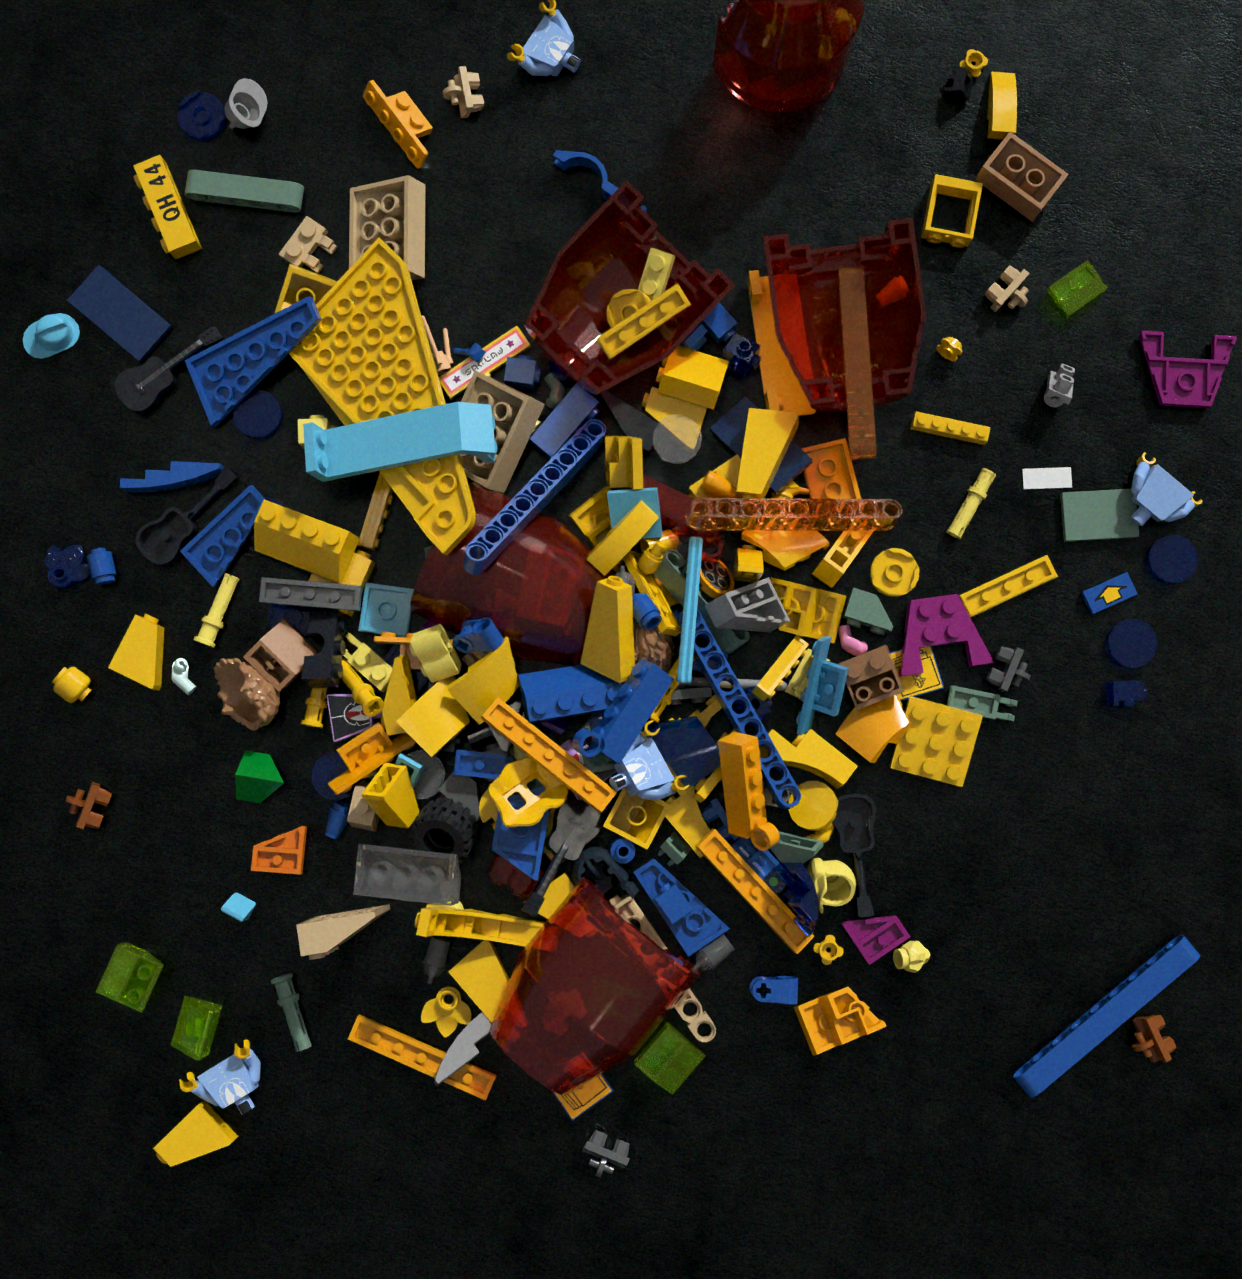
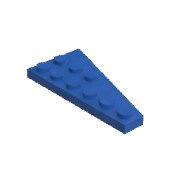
(239, 363)

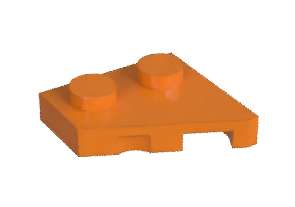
(281, 853)

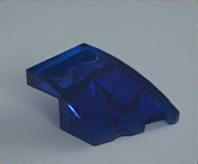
(686, 748)
(800, 895)

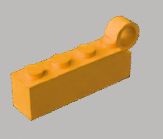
(745, 790)

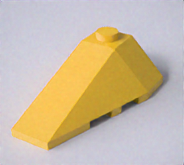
(300, 284)

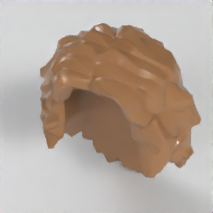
(653, 647)
(246, 694)

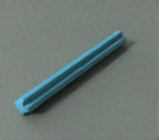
(690, 610)

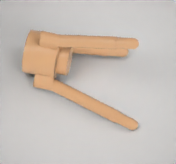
(441, 360)

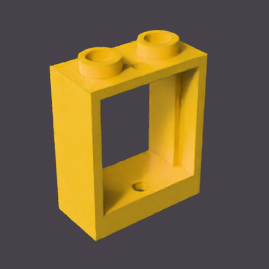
(956, 188)

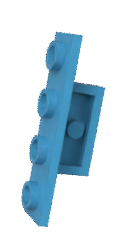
(823, 688)

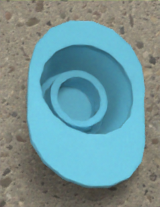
(51, 335)

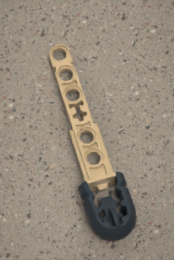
(591, 865)

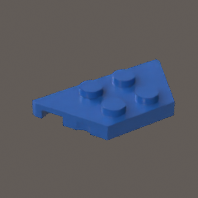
(521, 844)

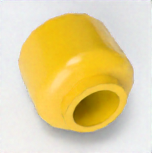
(71, 684)

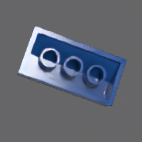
(565, 693)

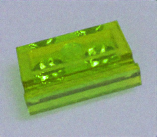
(1077, 288)

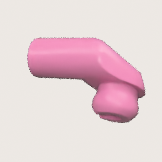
(849, 643)

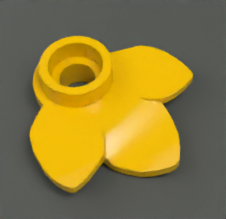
(446, 1014)

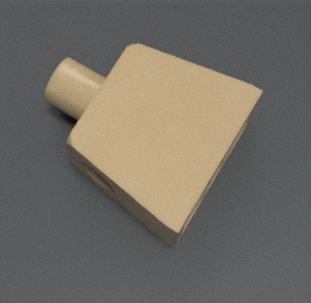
(360, 813)

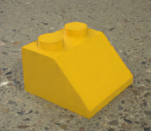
(636, 818)

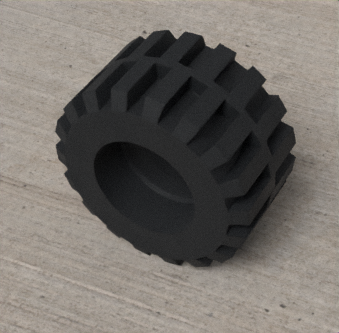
(448, 817)

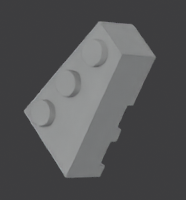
(749, 608)

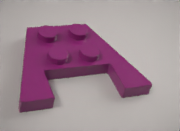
(1185, 380)
(937, 623)

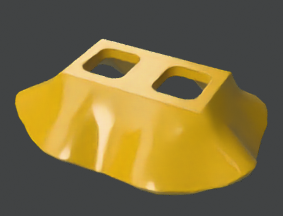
(514, 780)

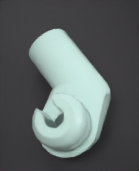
(180, 676)

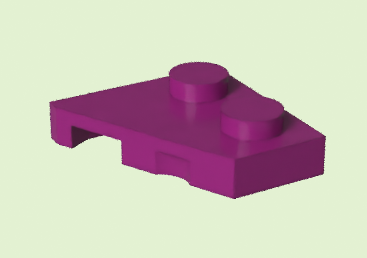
(876, 935)

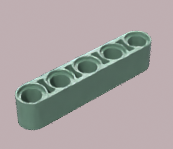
(244, 191)
(673, 576)

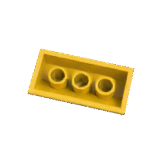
(303, 541)

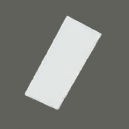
(1047, 478)

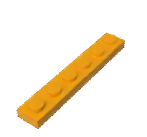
(548, 755)
(753, 890)
(418, 1056)

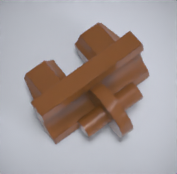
(88, 817)
(1150, 1040)

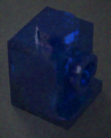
(1125, 692)

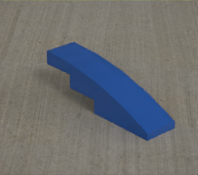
(179, 476)

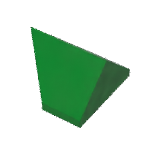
(256, 777)

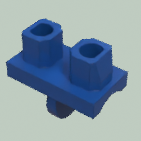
(714, 811)
(760, 861)

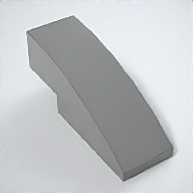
(463, 1048)

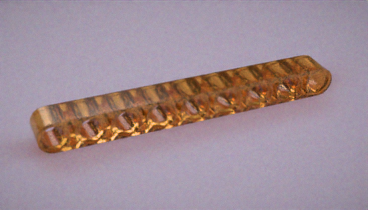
(857, 364)
(778, 514)

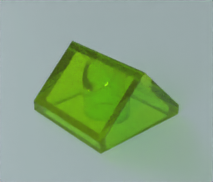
(196, 1027)

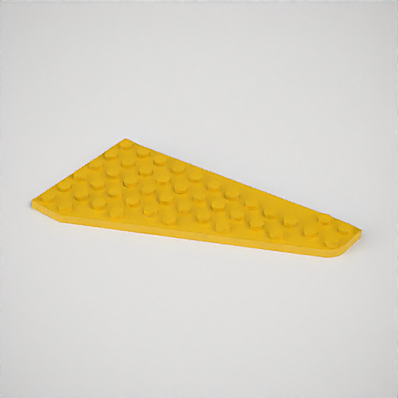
(377, 363)

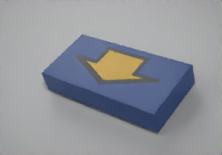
(1109, 593)

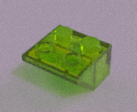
(130, 976)
(669, 1058)

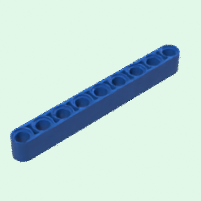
(545, 485)
(749, 716)
(1106, 1016)

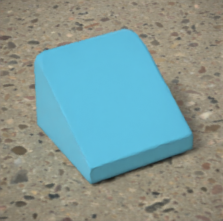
(239, 907)

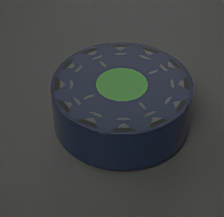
(774, 882)

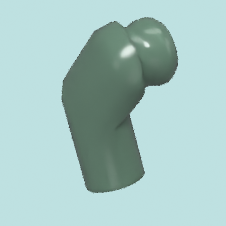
(557, 391)

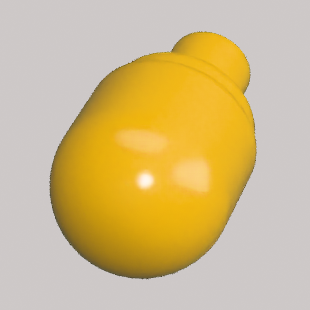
(651, 558)

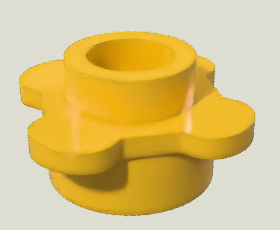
(978, 58)
(950, 348)
(835, 952)

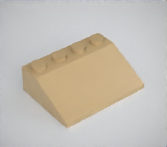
(395, 214)
(514, 421)
(326, 932)

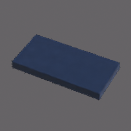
(120, 313)
(731, 433)

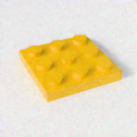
(937, 741)

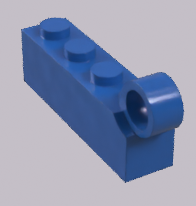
(626, 714)

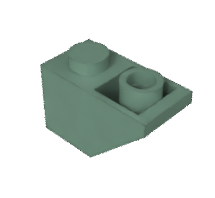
(866, 610)

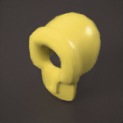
(833, 882)

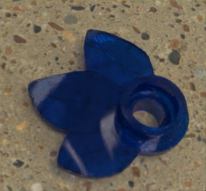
(66, 561)

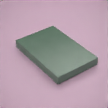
(1098, 515)

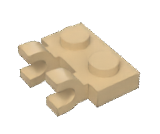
(303, 243)

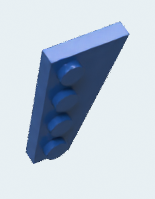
(223, 537)
(697, 926)

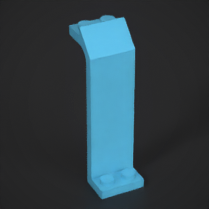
(400, 440)

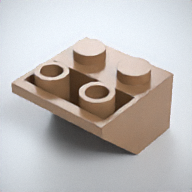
(280, 655)
(872, 677)

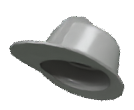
(246, 104)

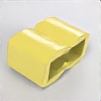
(436, 653)

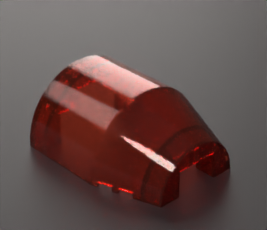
(785, 50)
(594, 266)
(809, 317)
(533, 591)
(586, 993)

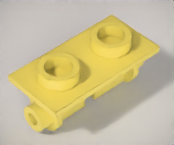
(799, 679)

